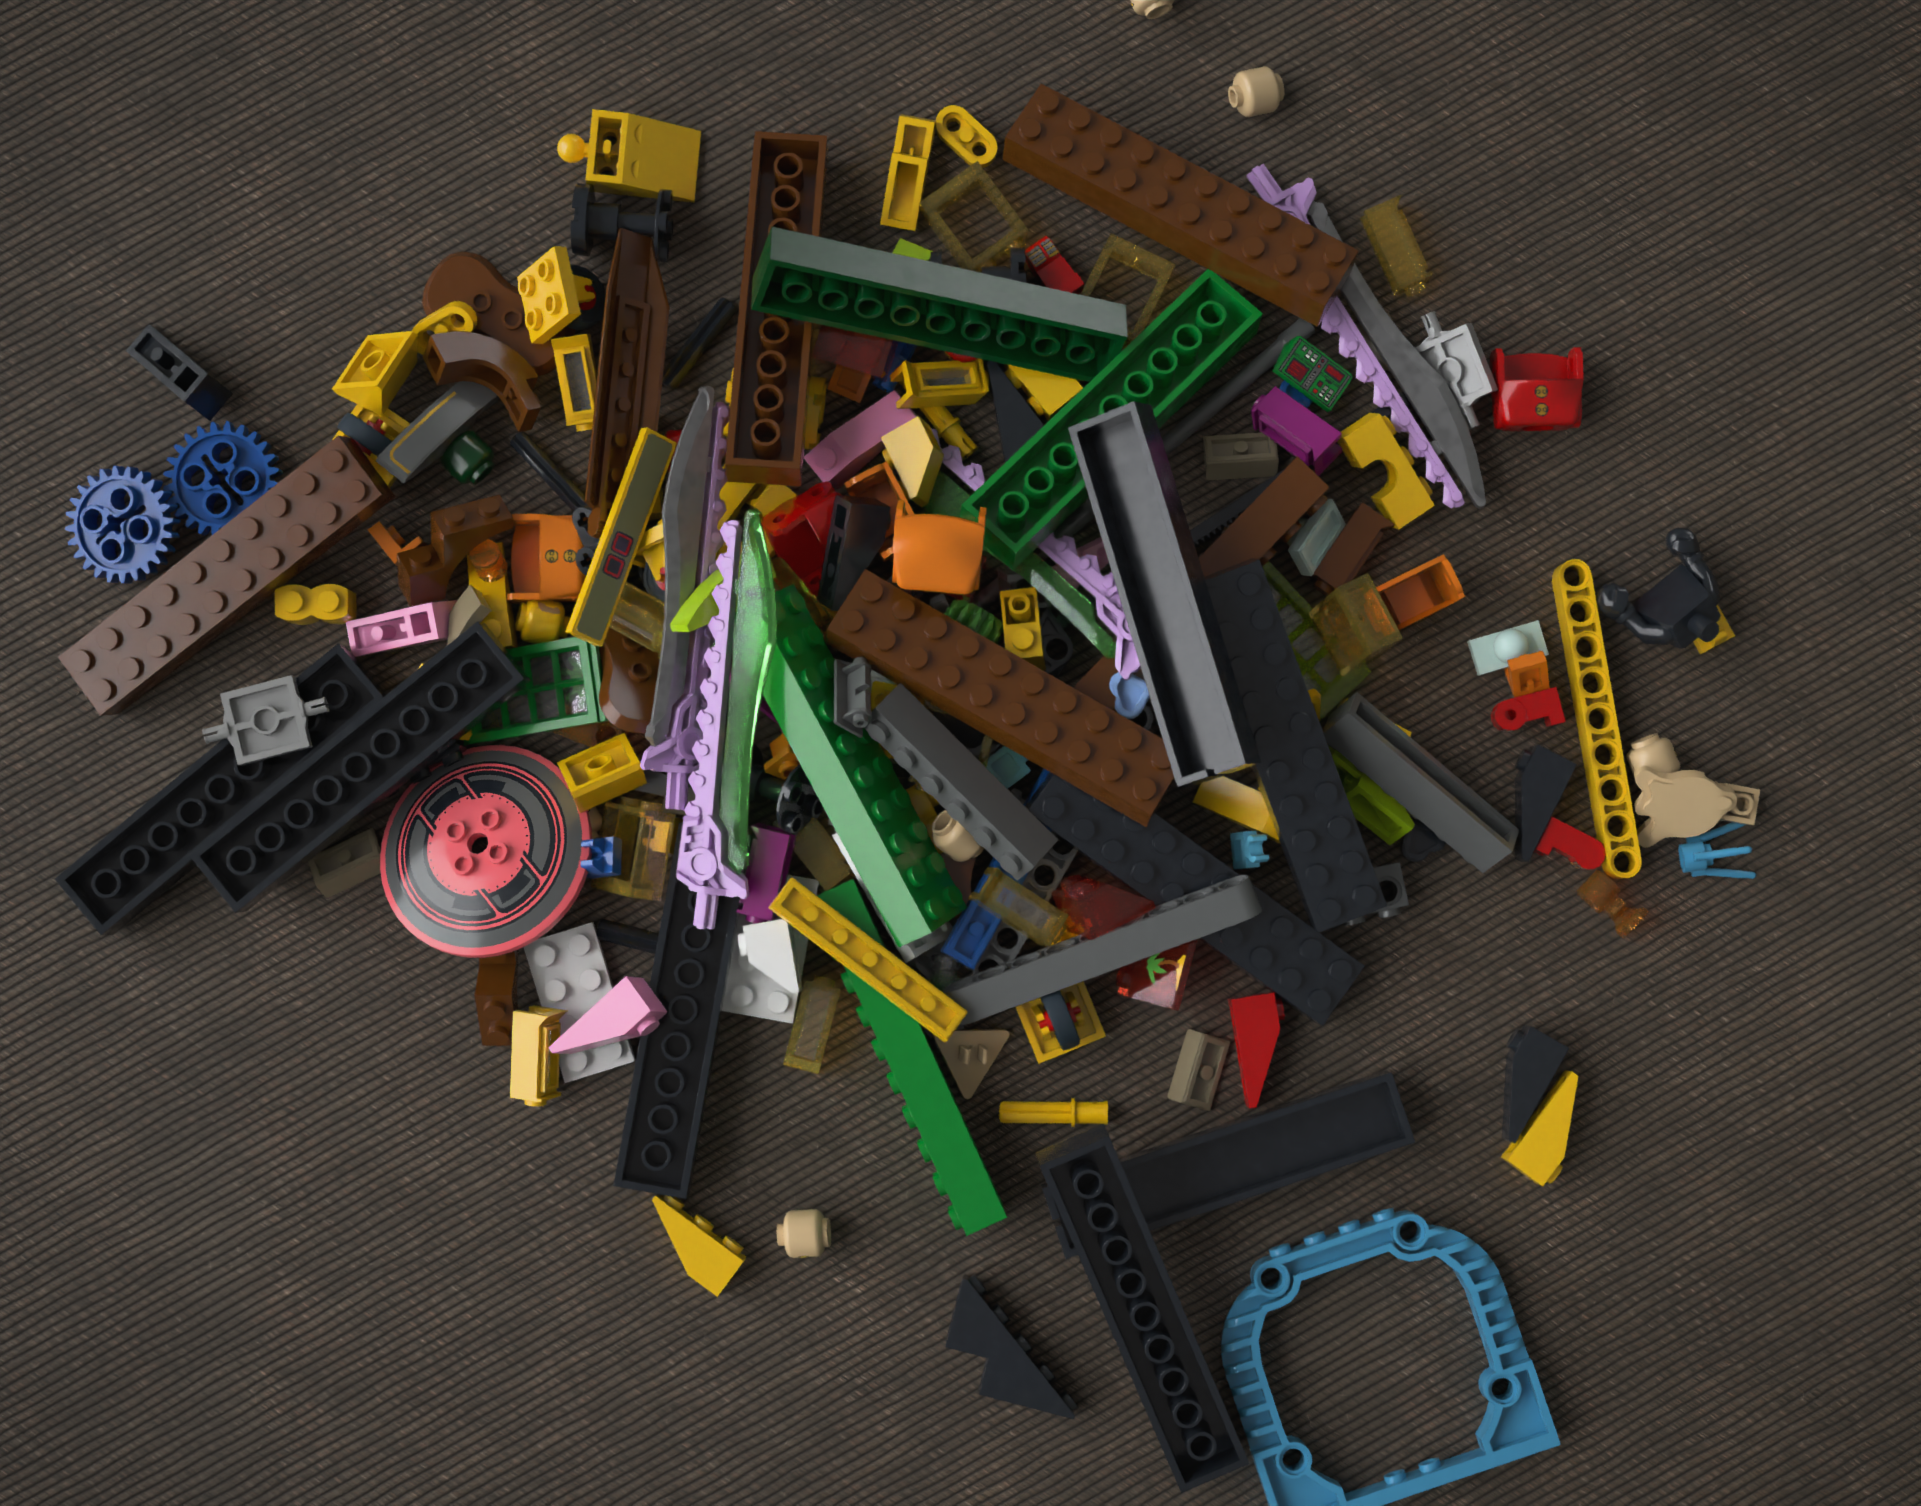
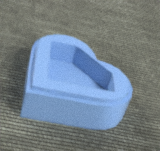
(1130, 695)

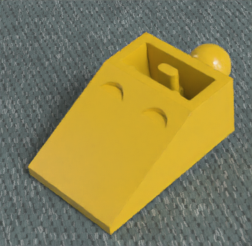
(643, 159)

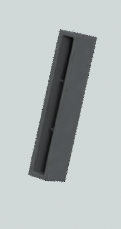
(959, 782)
(1420, 783)

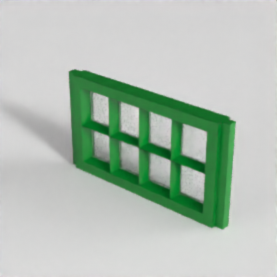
(559, 696)

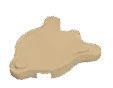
(1679, 804)

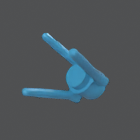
(1696, 856)

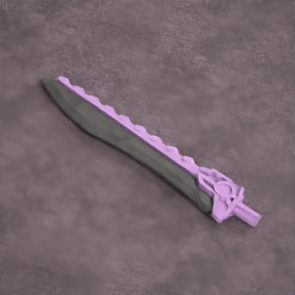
(1415, 376)
(690, 550)

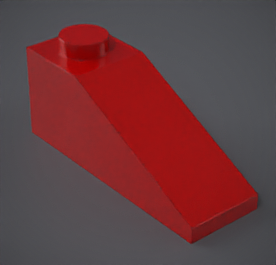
(1255, 1032)

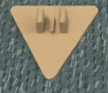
(971, 1055)

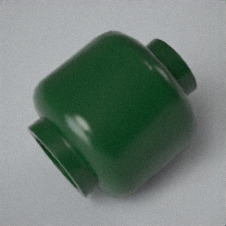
(468, 458)

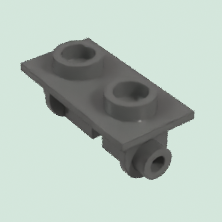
(851, 703)

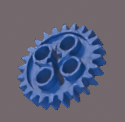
(246, 460)
(137, 551)

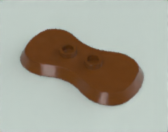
(496, 304)
(627, 682)

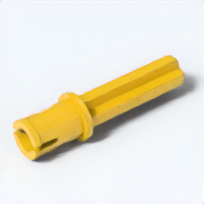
(949, 428)
(1054, 1112)

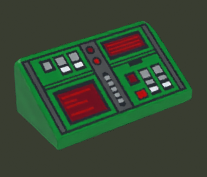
(1312, 372)

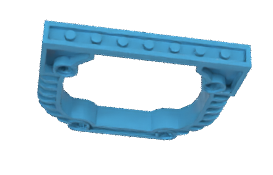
(1513, 1424)

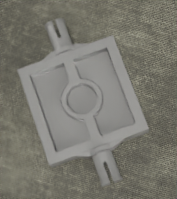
(1460, 362)
(266, 720)

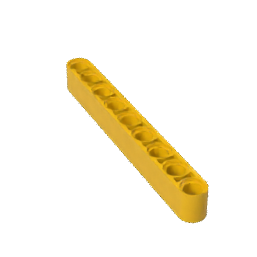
(1602, 701)

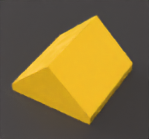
(378, 370)
(602, 772)

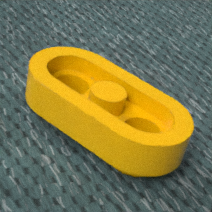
(967, 137)
(445, 321)

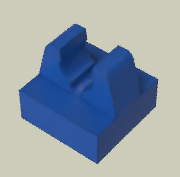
(605, 857)

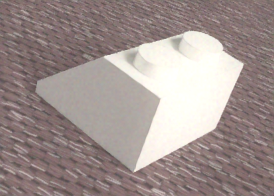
(773, 952)

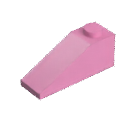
(857, 441)
(400, 628)
(621, 1014)

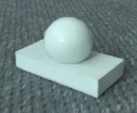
(1315, 537)
(1494, 650)

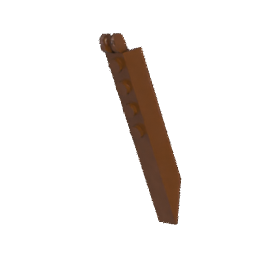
(627, 370)

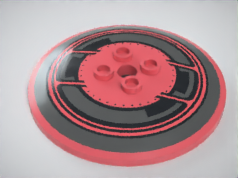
(512, 888)

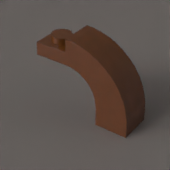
(488, 362)

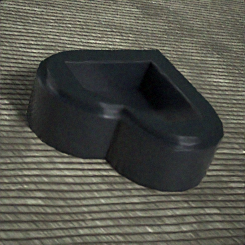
(1419, 842)

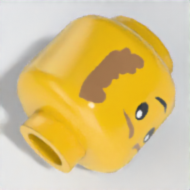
(541, 621)

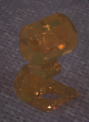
(488, 561)
(1602, 896)

